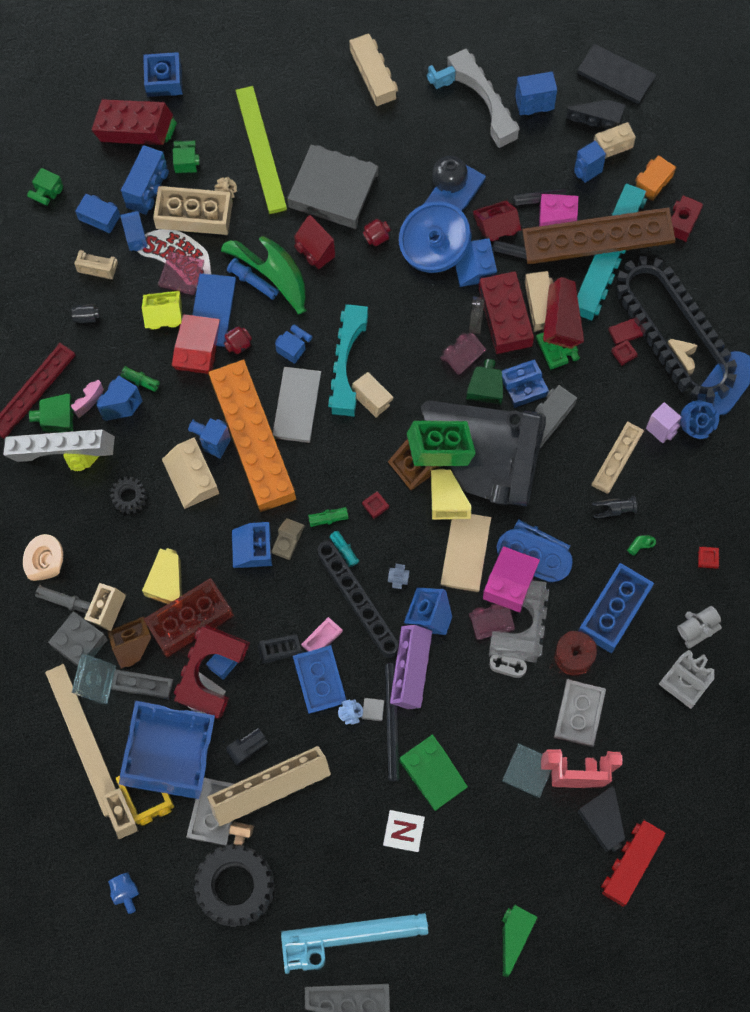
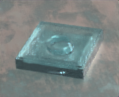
(93, 679)
(526, 772)

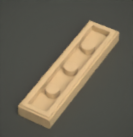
(617, 457)

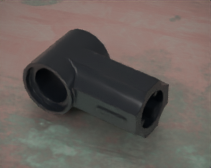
(241, 750)

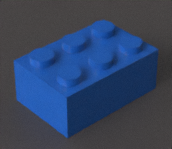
(144, 180)

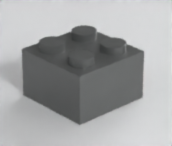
(77, 638)

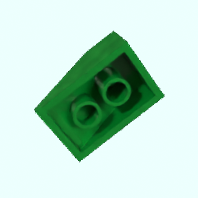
(433, 772)
(515, 933)

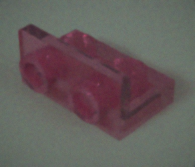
(463, 352)
(491, 619)

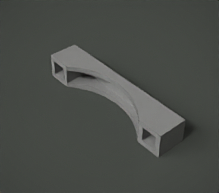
(466, 71)
(79, 442)

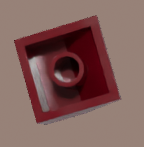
(497, 220)
(314, 243)

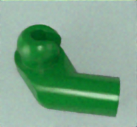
(641, 542)

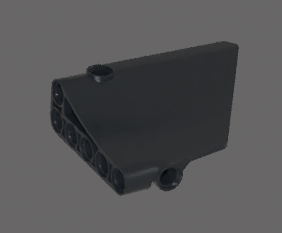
(504, 451)

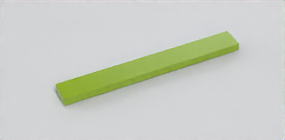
(261, 150)

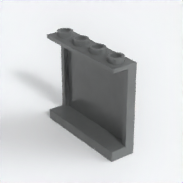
(332, 186)

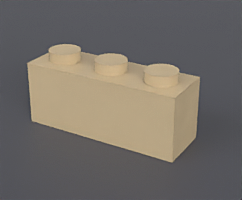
(537, 292)

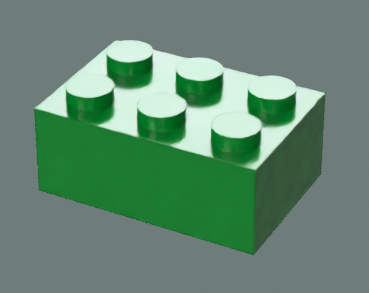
(440, 443)

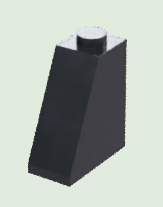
(604, 820)

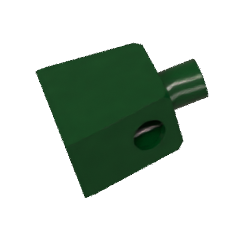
(486, 384)

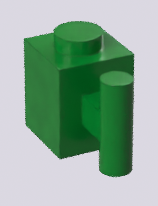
(185, 157)
(45, 184)

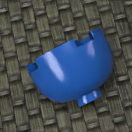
(699, 419)

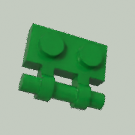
(555, 354)

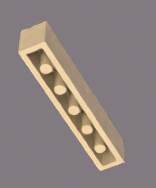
(268, 786)

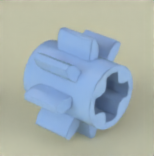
(350, 712)

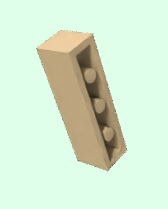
(373, 70)

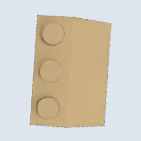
(190, 473)

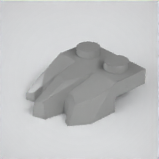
(688, 678)

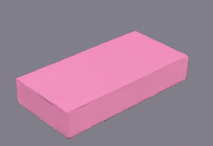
(322, 636)

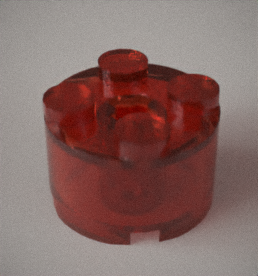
(573, 642)

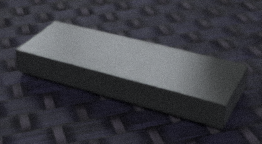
(142, 684)

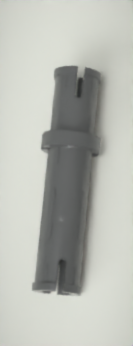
(72, 603)

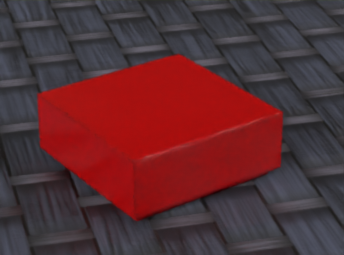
(708, 557)

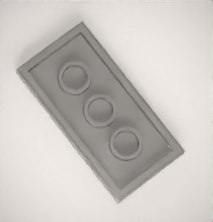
(296, 404)

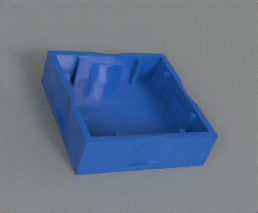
(166, 750)

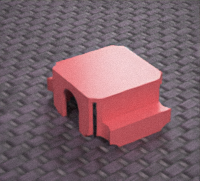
(590, 778)

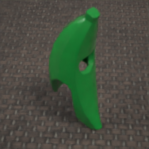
(278, 268)

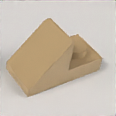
(682, 351)

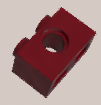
(690, 210)

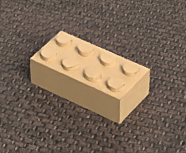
(193, 210)

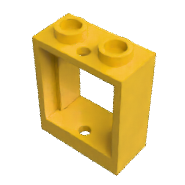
(146, 817)

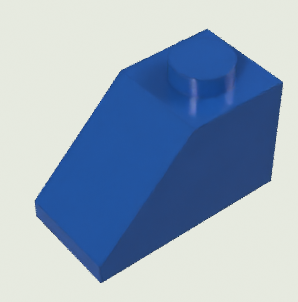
(134, 231)

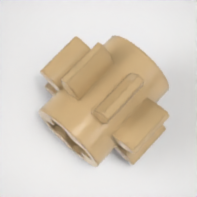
(226, 185)

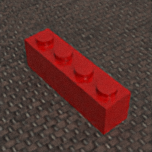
(633, 863)

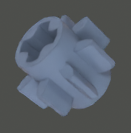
(398, 576)

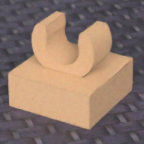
(241, 831)

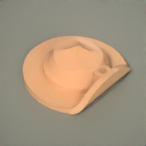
(43, 558)

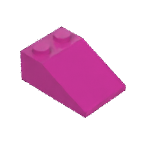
(557, 209)
(510, 579)

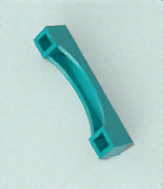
(354, 322)

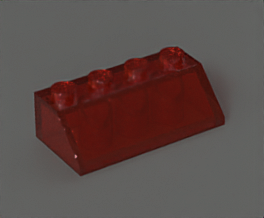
(179, 620)

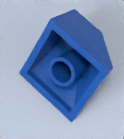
(430, 610)

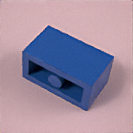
(589, 161)
(98, 213)

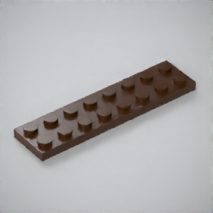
(598, 235)

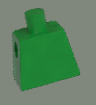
(54, 414)

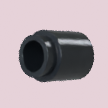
(85, 313)

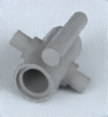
(699, 626)

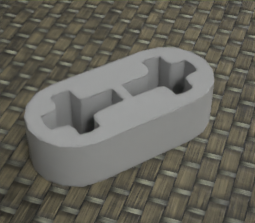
(506, 670)

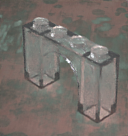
(525, 644)

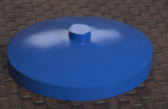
(435, 237)

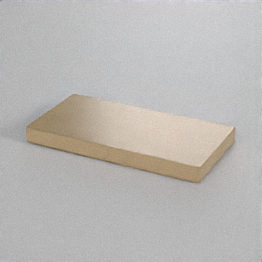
(466, 553)

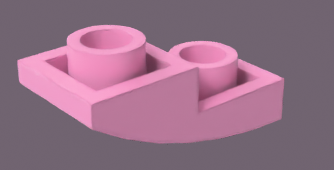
(92, 394)

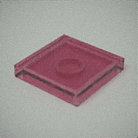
(181, 273)

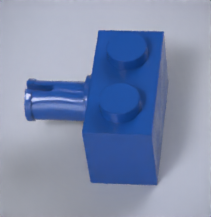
(213, 436)

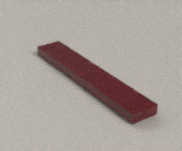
(34, 388)

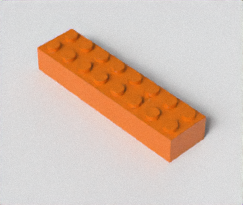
(252, 436)

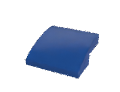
(524, 383)

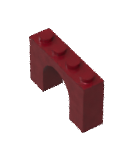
(191, 690)

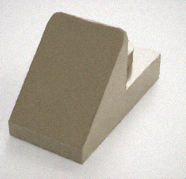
(287, 539)

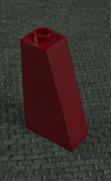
(563, 315)

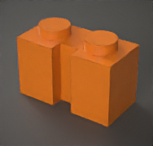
(656, 176)

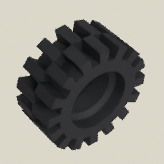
(131, 505)

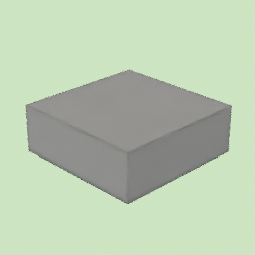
(373, 709)

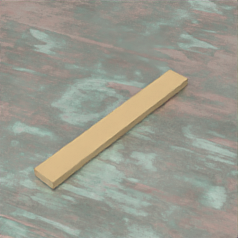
(81, 733)

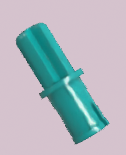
(344, 549)

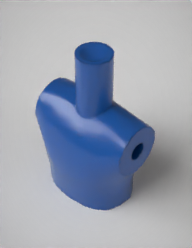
(123, 890)

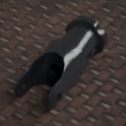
(616, 506)

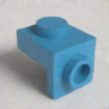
(441, 78)

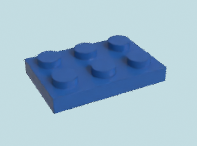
(319, 679)

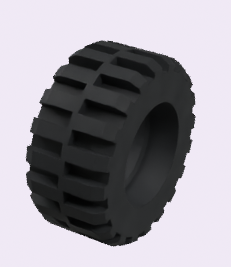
(206, 879)

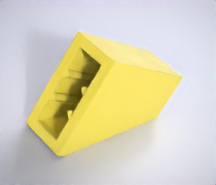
(448, 497)
(164, 578)

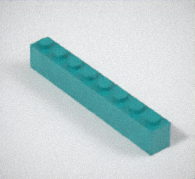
(603, 265)

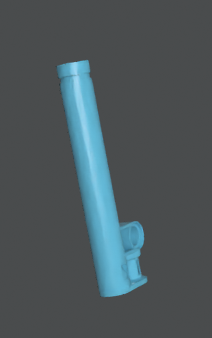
(303, 943)

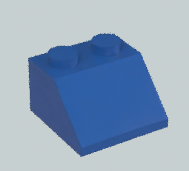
(476, 263)

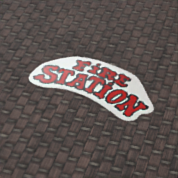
(165, 241)

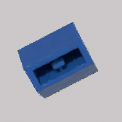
(119, 400)
(252, 545)

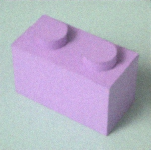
(664, 423)

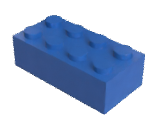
(616, 607)

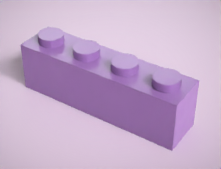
(411, 667)

